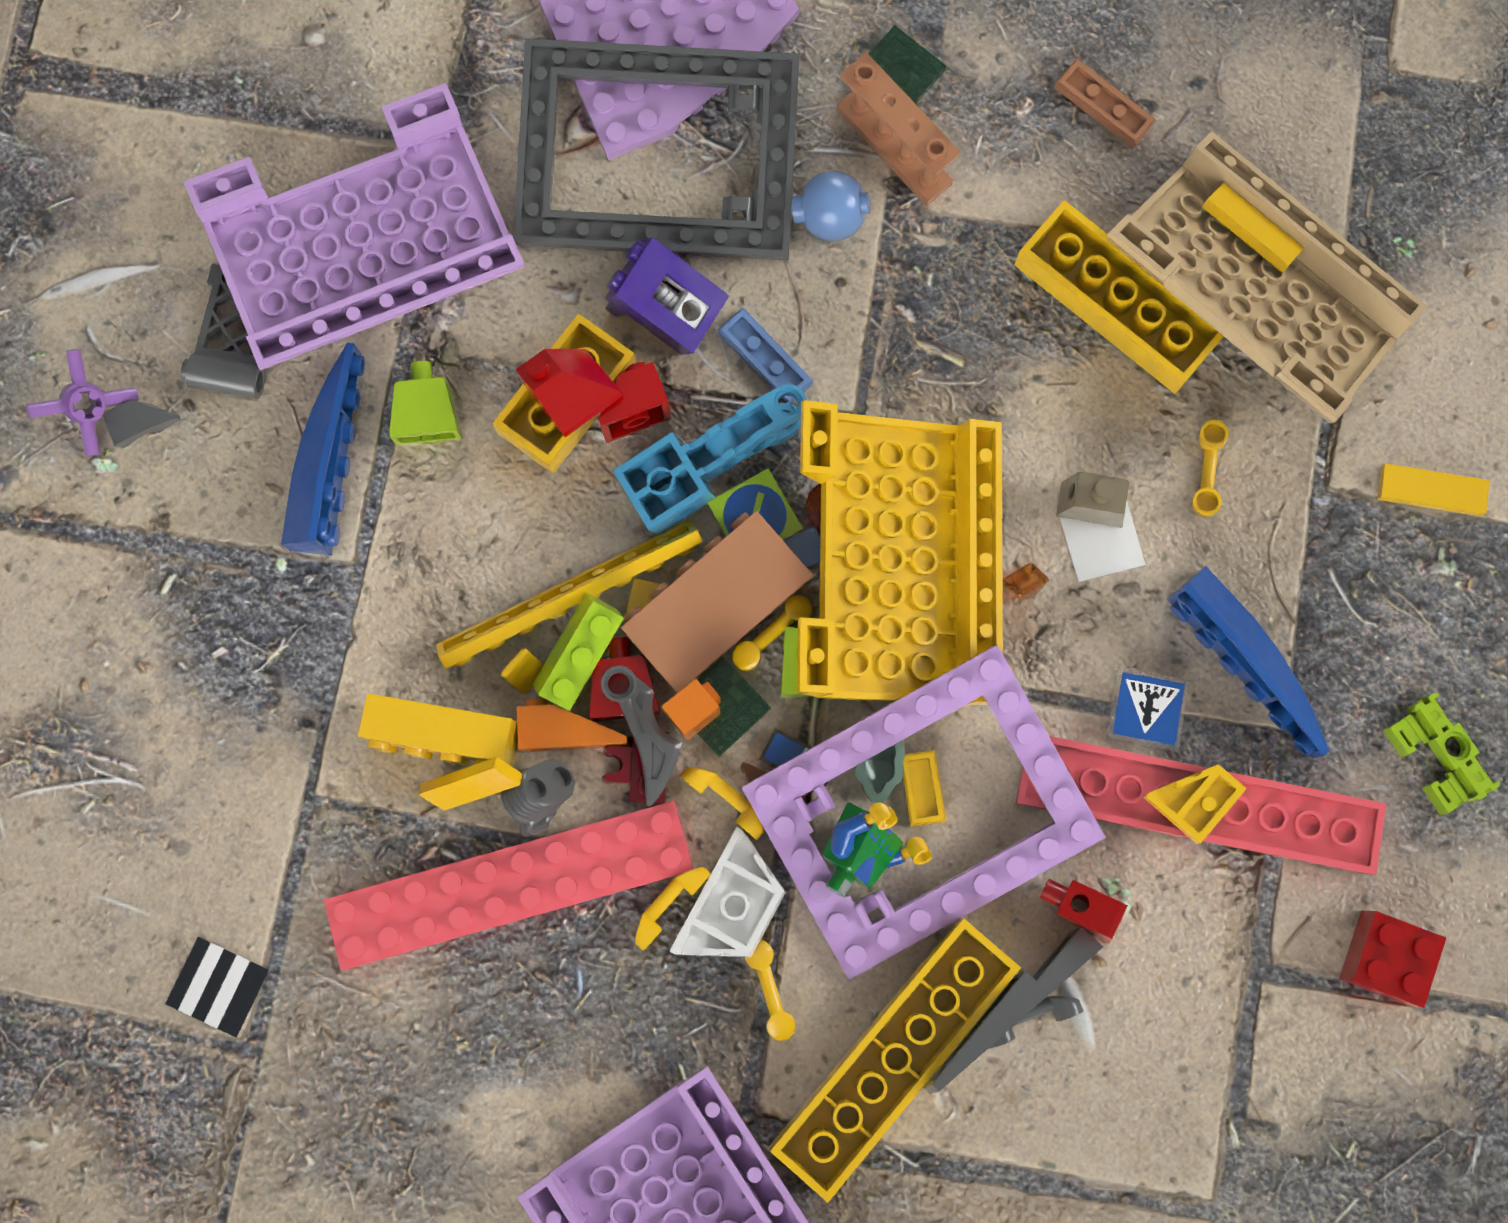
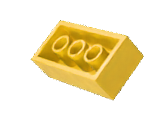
(525, 422)
(436, 730)

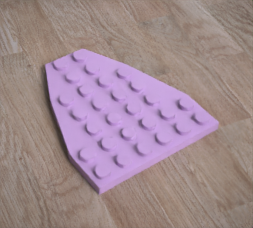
(643, 113)

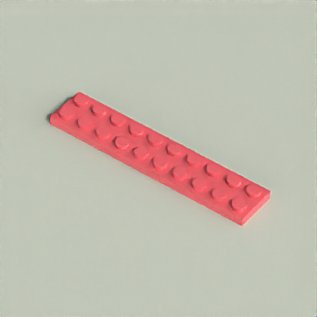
(1265, 819)
(507, 885)

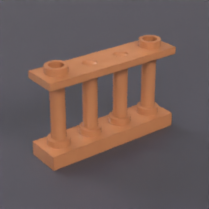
(897, 129)

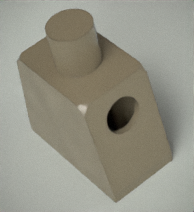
(1094, 500)

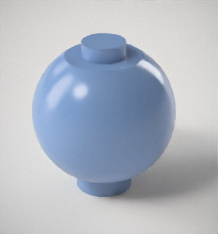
(832, 206)

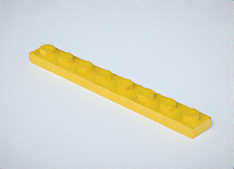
(559, 598)

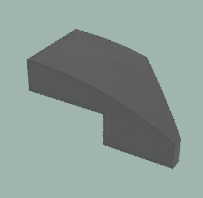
(136, 419)

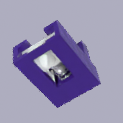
(635, 285)

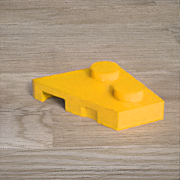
(1197, 801)

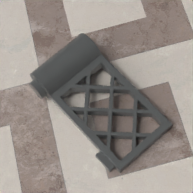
(221, 369)

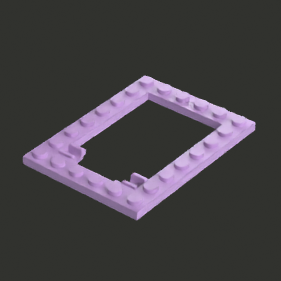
(846, 924)

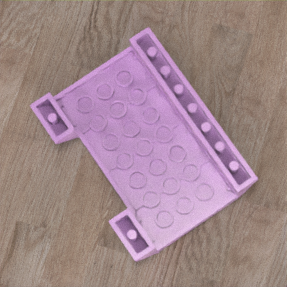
(358, 239)
(668, 1163)

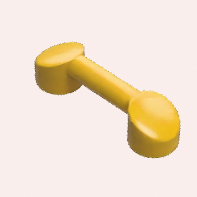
(1211, 439)
(747, 654)
(701, 779)
(647, 927)
(780, 1023)

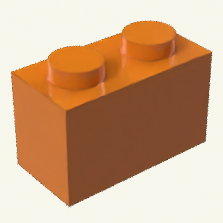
(693, 708)

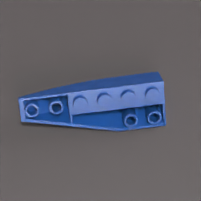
(322, 460)
(1250, 654)

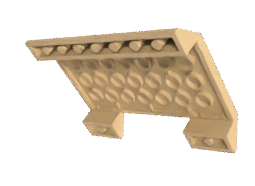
(1308, 327)

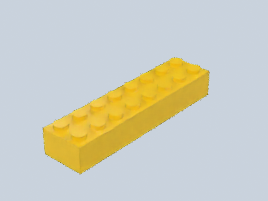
(893, 1059)

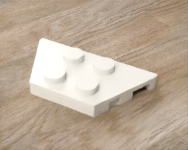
(732, 905)

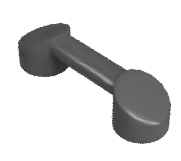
(1061, 1006)

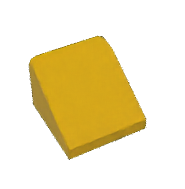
(522, 670)

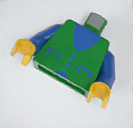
(867, 846)

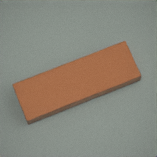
(1104, 103)

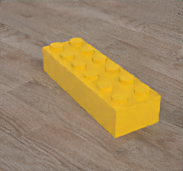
(1116, 297)

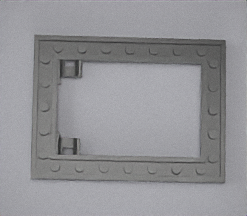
(774, 101)

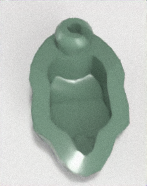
(881, 772)

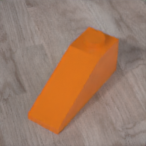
(554, 729)

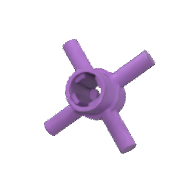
(72, 393)

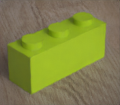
(577, 651)

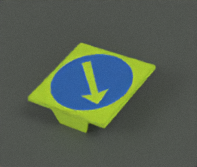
(756, 494)

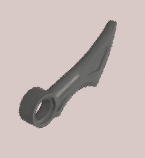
(656, 748)

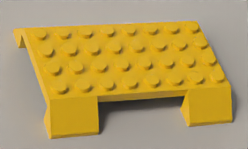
(902, 551)

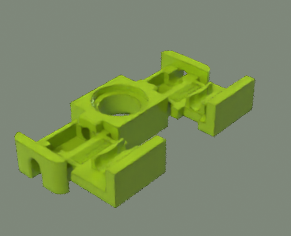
(1468, 773)

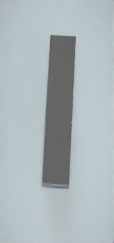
(1015, 1002)

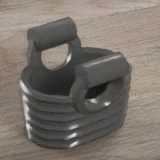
(539, 795)

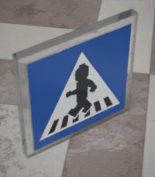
(1148, 709)

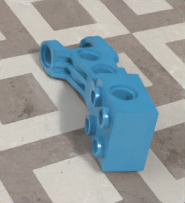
(673, 478)

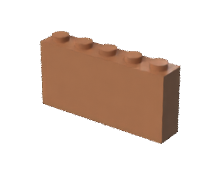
(715, 600)

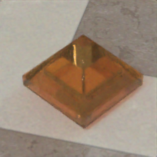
(1026, 581)

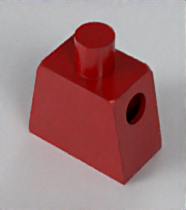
(619, 654)
(1102, 913)

